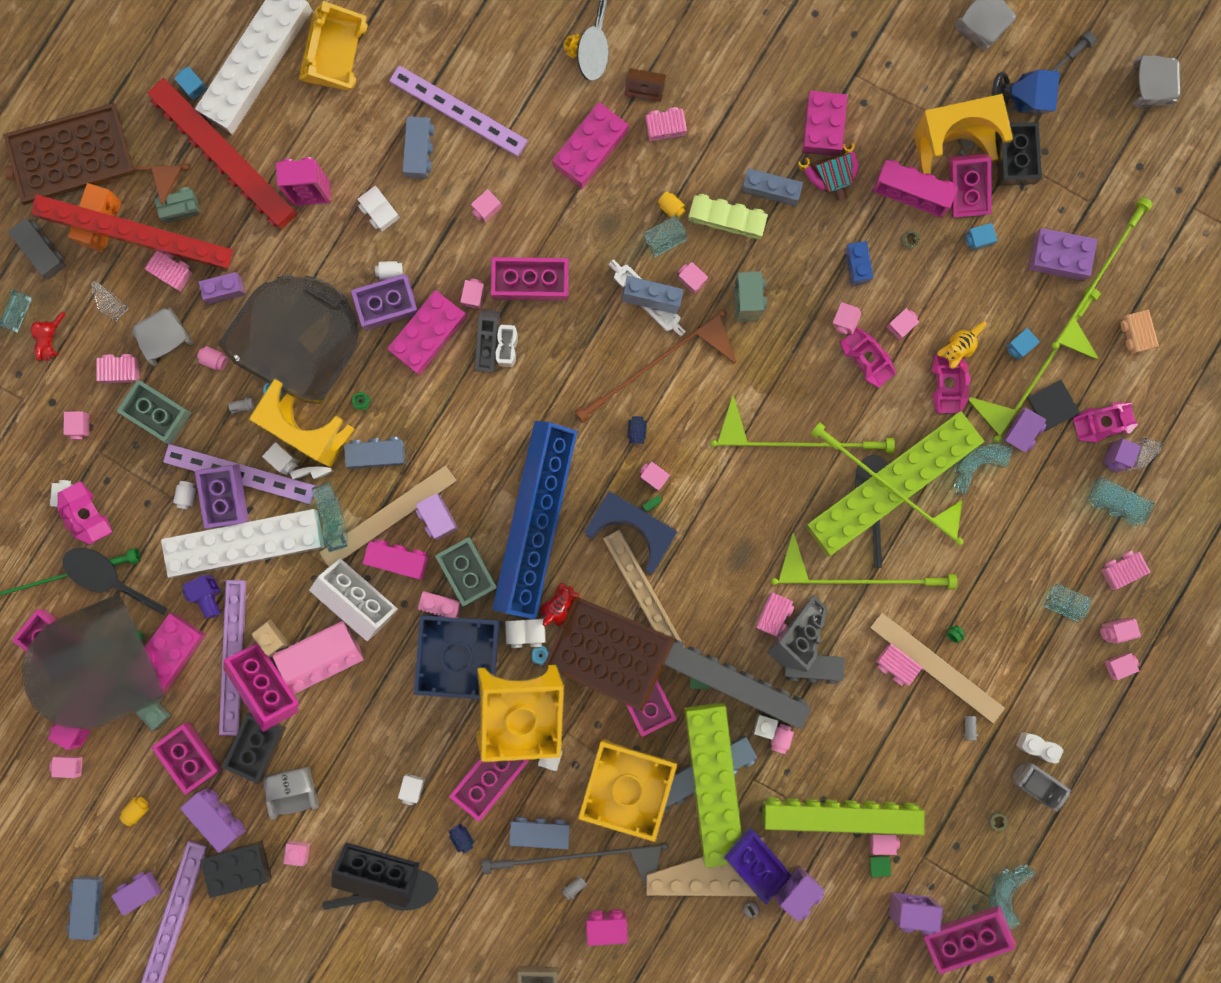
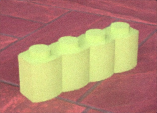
(727, 217)

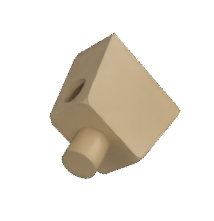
(270, 638)

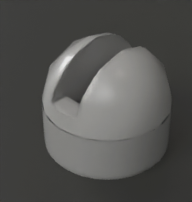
(747, 912)

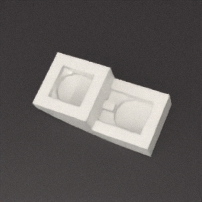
(316, 472)

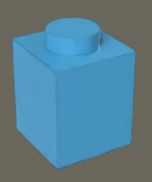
(190, 83)
(981, 237)
(1022, 344)

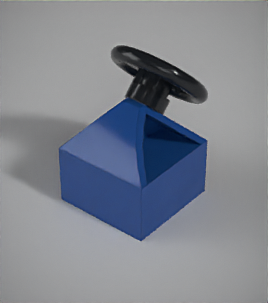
(1031, 93)

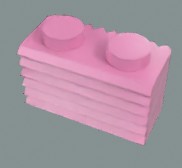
(665, 124)
(168, 270)
(117, 369)
(1125, 570)
(439, 605)
(774, 614)
(1120, 630)
(898, 665)

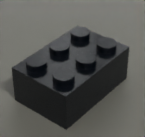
(1021, 158)
(253, 749)
(236, 869)

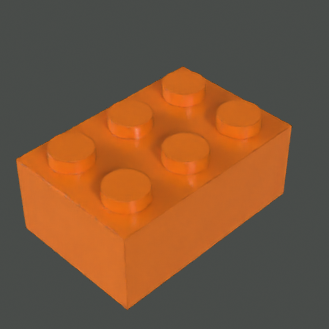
(99, 200)

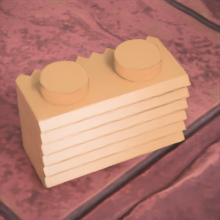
(1139, 332)

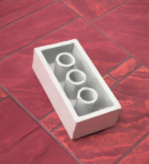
(353, 599)

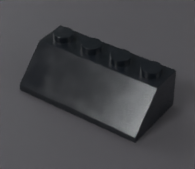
(375, 875)

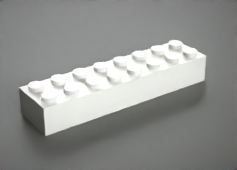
(252, 62)
(242, 543)

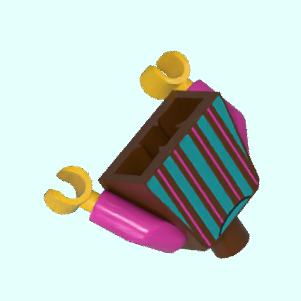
(833, 172)

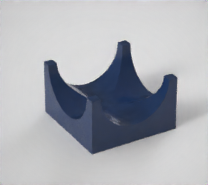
(620, 512)
(451, 654)

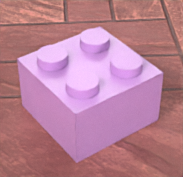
(436, 516)

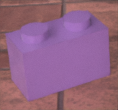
(221, 288)
(1025, 429)
(1121, 455)
(135, 894)

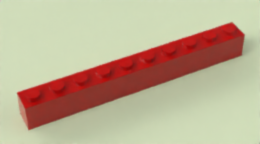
(222, 153)
(131, 232)

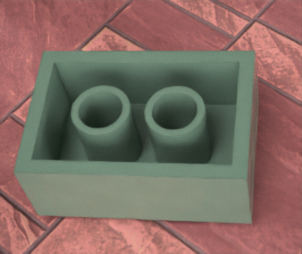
(749, 296)
(154, 412)
(466, 571)

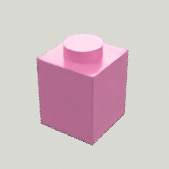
(485, 206)
(692, 277)
(473, 294)
(846, 318)
(903, 323)
(76, 425)
(654, 476)
(1122, 666)
(66, 766)
(884, 844)
(296, 853)

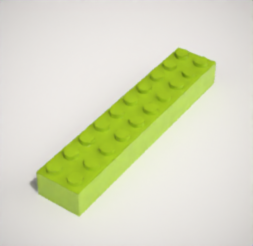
(906, 474)

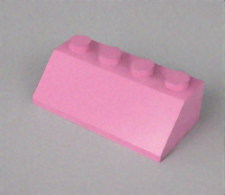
(318, 657)

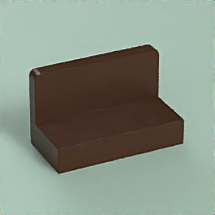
(645, 84)

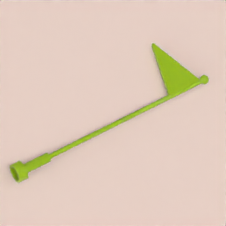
(1072, 334)
(999, 416)
(734, 435)
(946, 521)
(794, 573)

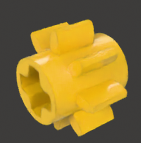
(571, 45)

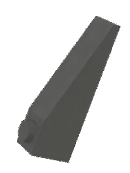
(799, 640)

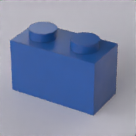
(859, 263)

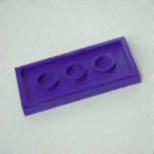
(757, 866)

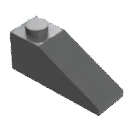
(487, 340)

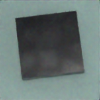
(1053, 404)

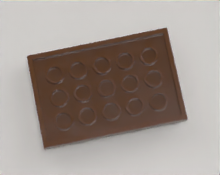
(68, 153)
(609, 653)

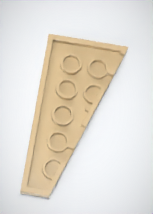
(694, 879)

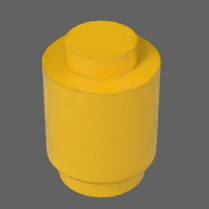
(671, 205)
(134, 811)

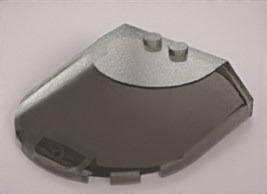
(294, 334)
(90, 668)

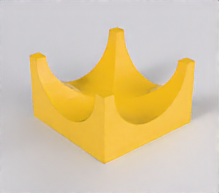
(966, 120)
(278, 419)
(520, 717)
(627, 790)

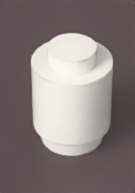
(388, 270)
(184, 495)

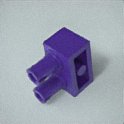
(202, 592)

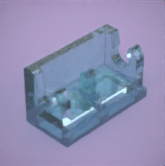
(665, 236)
(15, 310)
(1068, 602)

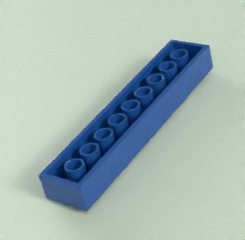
(535, 519)

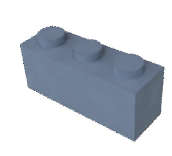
(418, 147)
(772, 187)
(652, 295)
(374, 453)
(539, 833)
(85, 907)

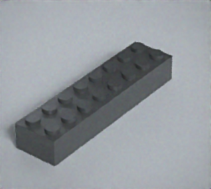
(738, 685)

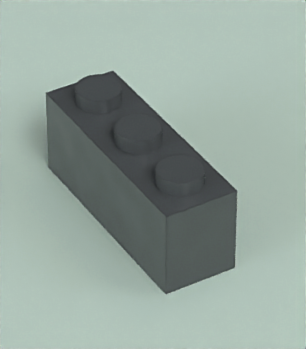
(37, 248)
(824, 667)

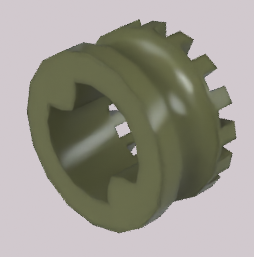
(904, 240)
(1004, 820)

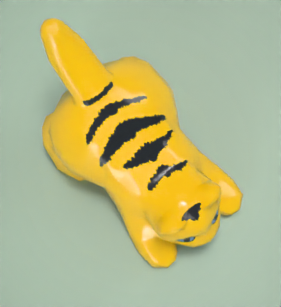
(961, 345)

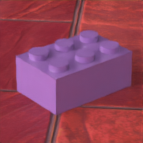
(1062, 254)
(385, 302)
(221, 496)
(213, 819)
(799, 894)
(915, 913)

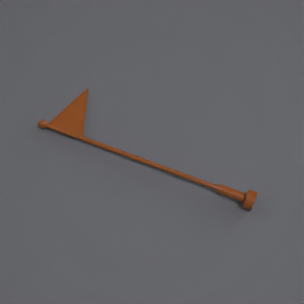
(164, 177)
(711, 332)

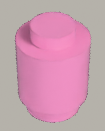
(212, 358)
(782, 739)

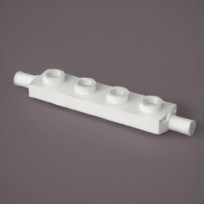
(666, 320)

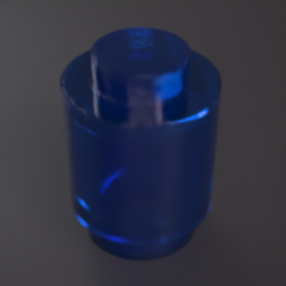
(637, 430)
(461, 838)

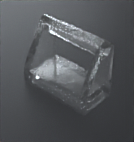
(108, 302)
(1147, 452)

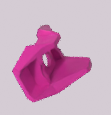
(880, 368)
(950, 399)
(1089, 424)
(86, 530)

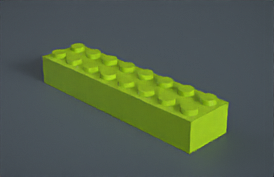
(713, 781)
(842, 817)

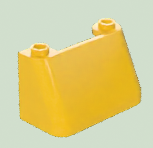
(332, 47)

